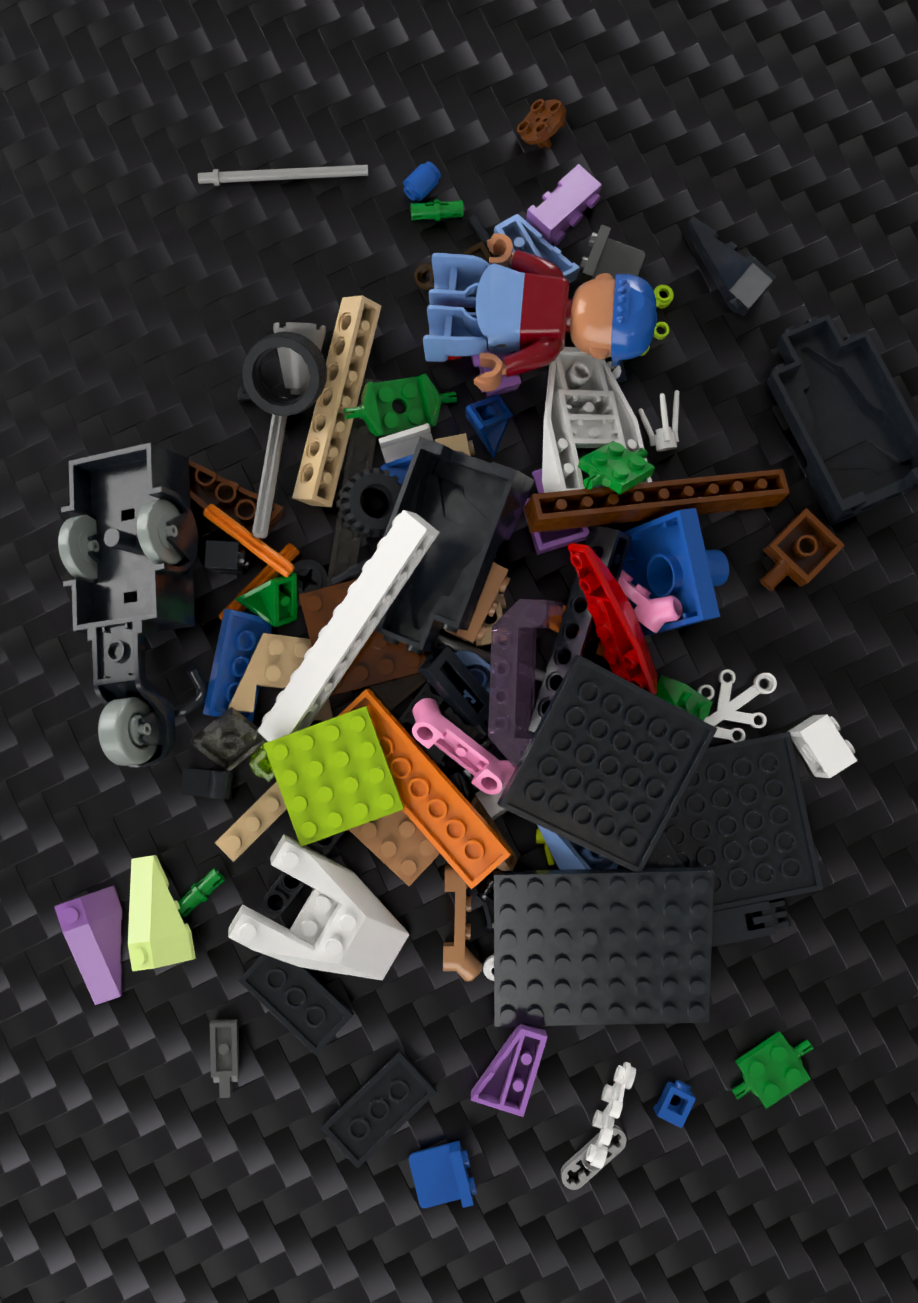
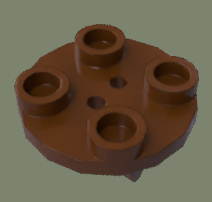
(542, 122)

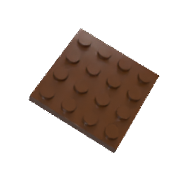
(376, 661)

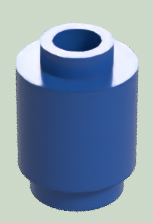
(421, 181)

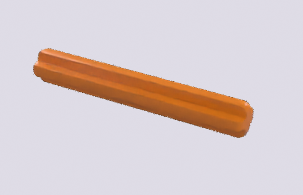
(247, 539)
(289, 552)

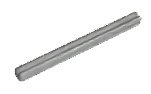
(269, 476)

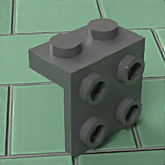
(609, 257)

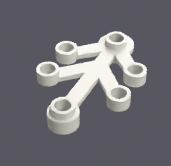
(727, 710)
(604, 1120)

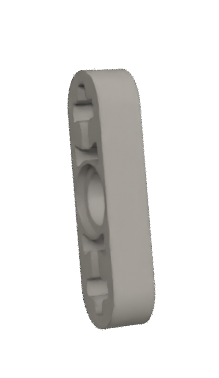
(573, 1164)

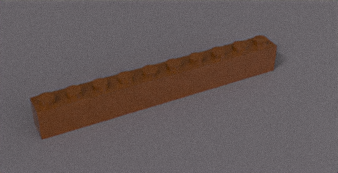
(654, 500)

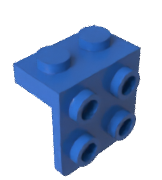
(442, 1175)

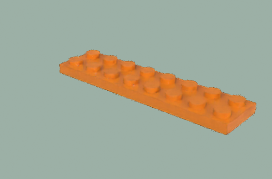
(433, 799)

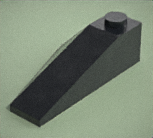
(738, 278)

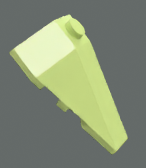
(155, 926)

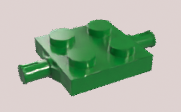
(615, 467)
(772, 1069)

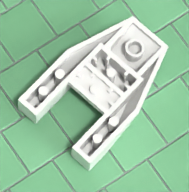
(582, 412)
(337, 929)

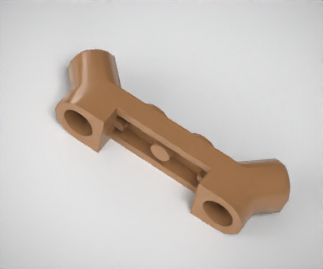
(455, 954)

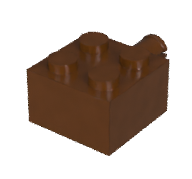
(800, 550)

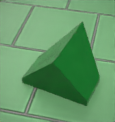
(273, 600)

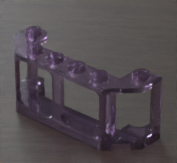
(514, 674)

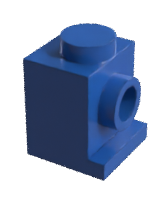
(675, 1112)

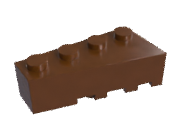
(228, 496)

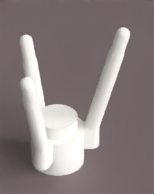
(665, 437)

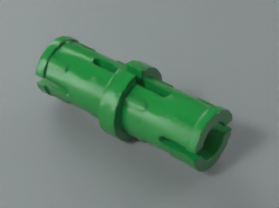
(437, 210)
(200, 892)

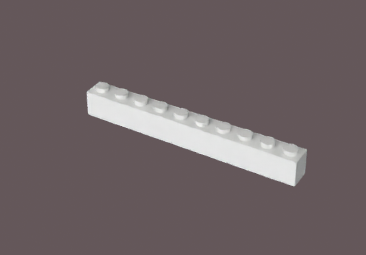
(350, 626)

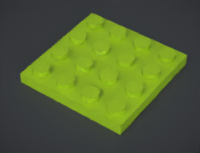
(333, 776)

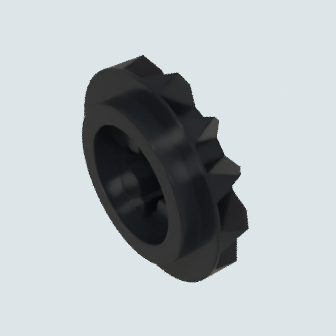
(319, 575)

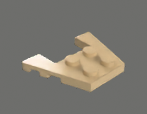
(272, 666)

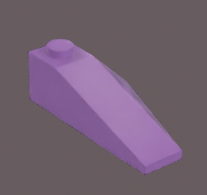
(95, 939)

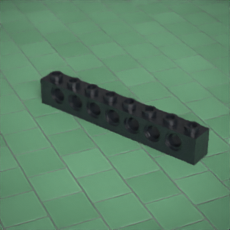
(614, 547)

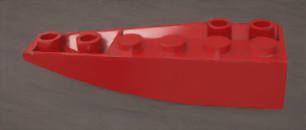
(614, 620)

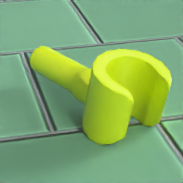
(540, 840)

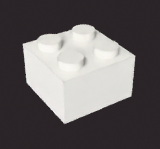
(822, 745)

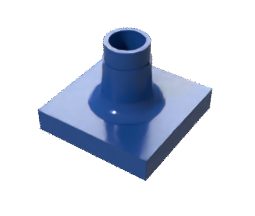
(672, 561)

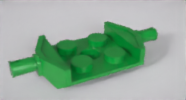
(417, 395)

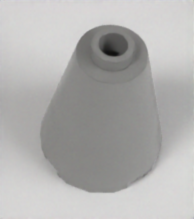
(293, 367)

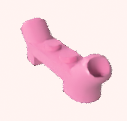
(650, 612)
(435, 729)

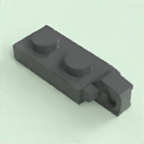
(224, 1054)

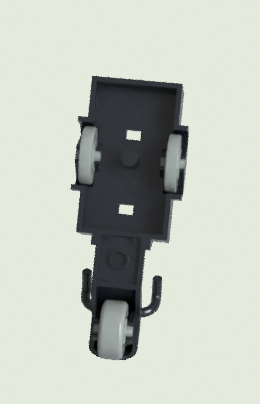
(123, 557)

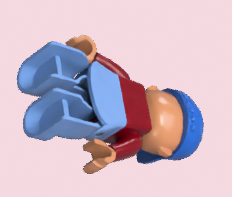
(531, 312)

